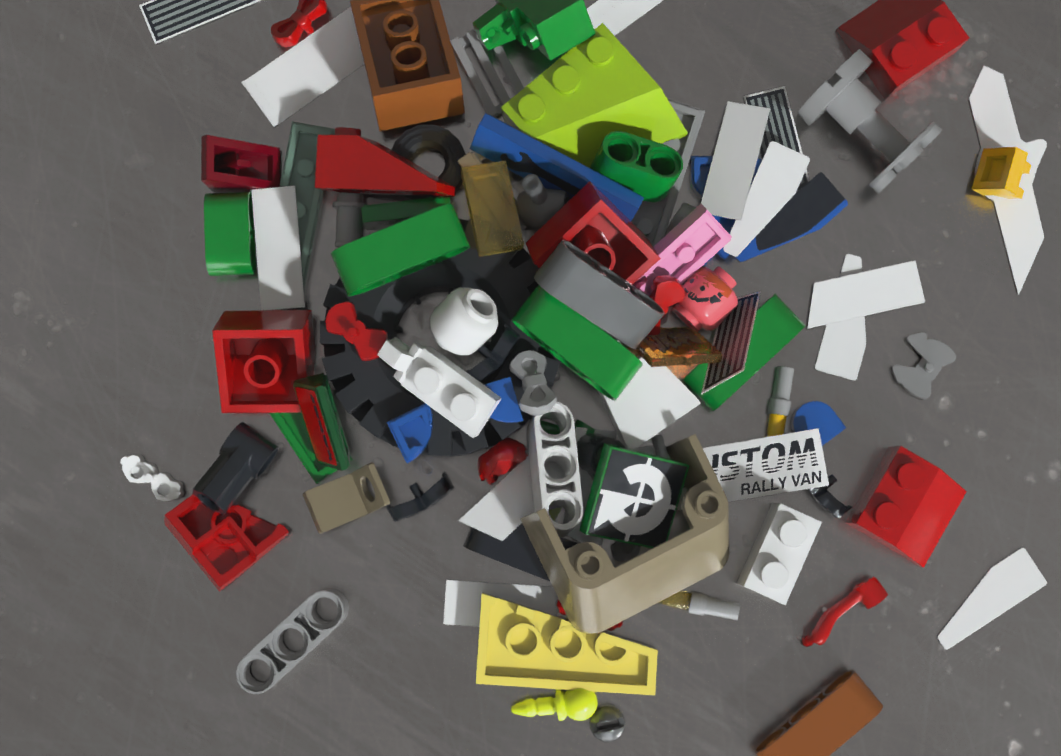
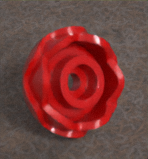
(501, 459)

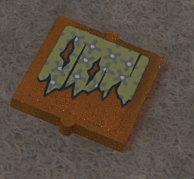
(677, 347)

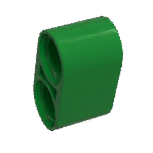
(638, 164)
(229, 234)

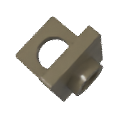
(345, 498)

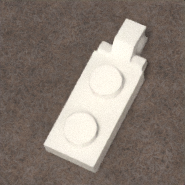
(441, 384)

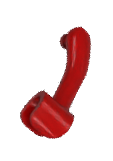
(869, 593)

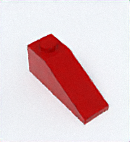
(365, 166)

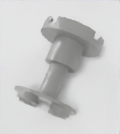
(855, 108)

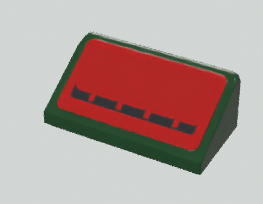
(322, 421)

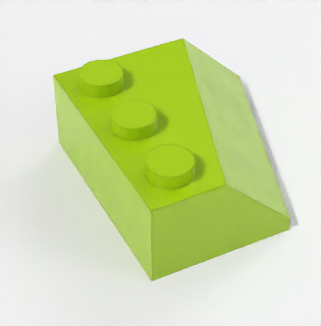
(589, 95)

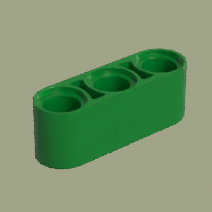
(400, 250)
(772, 330)
(577, 343)

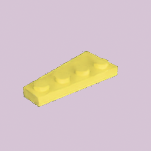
(546, 651)

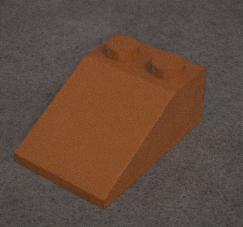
(408, 61)

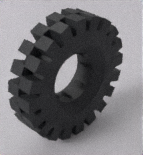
(369, 386)

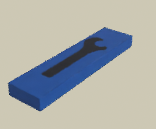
(555, 170)

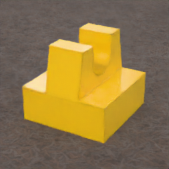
(1001, 172)

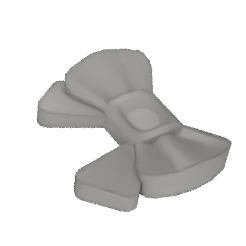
(934, 356)

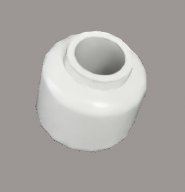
(464, 320)

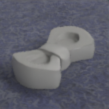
(537, 396)

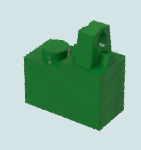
(540, 24)

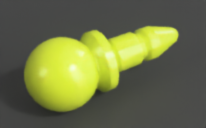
(576, 704)

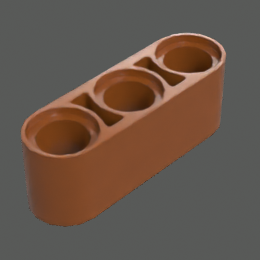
(825, 720)

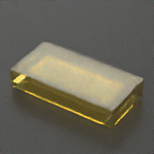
(492, 208)

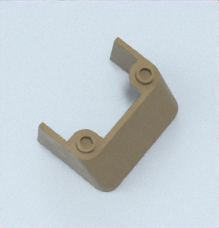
(603, 596)

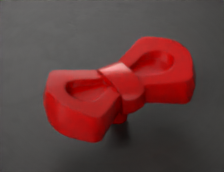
(289, 31)
(665, 292)
(343, 321)

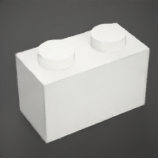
(779, 552)

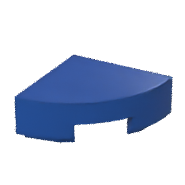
(508, 408)
(412, 431)

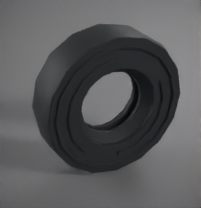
(439, 139)

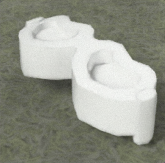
(142, 471)

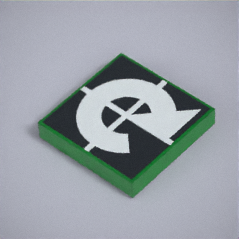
(633, 497)

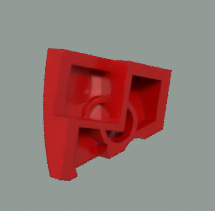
(222, 543)

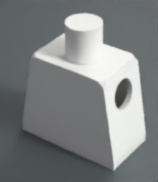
(648, 404)

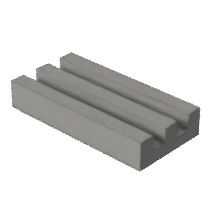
(472, 39)

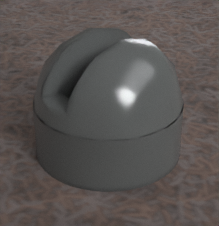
(603, 714)

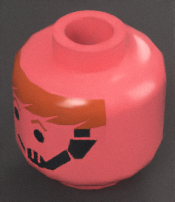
(707, 299)

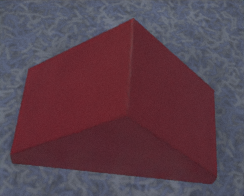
(238, 165)

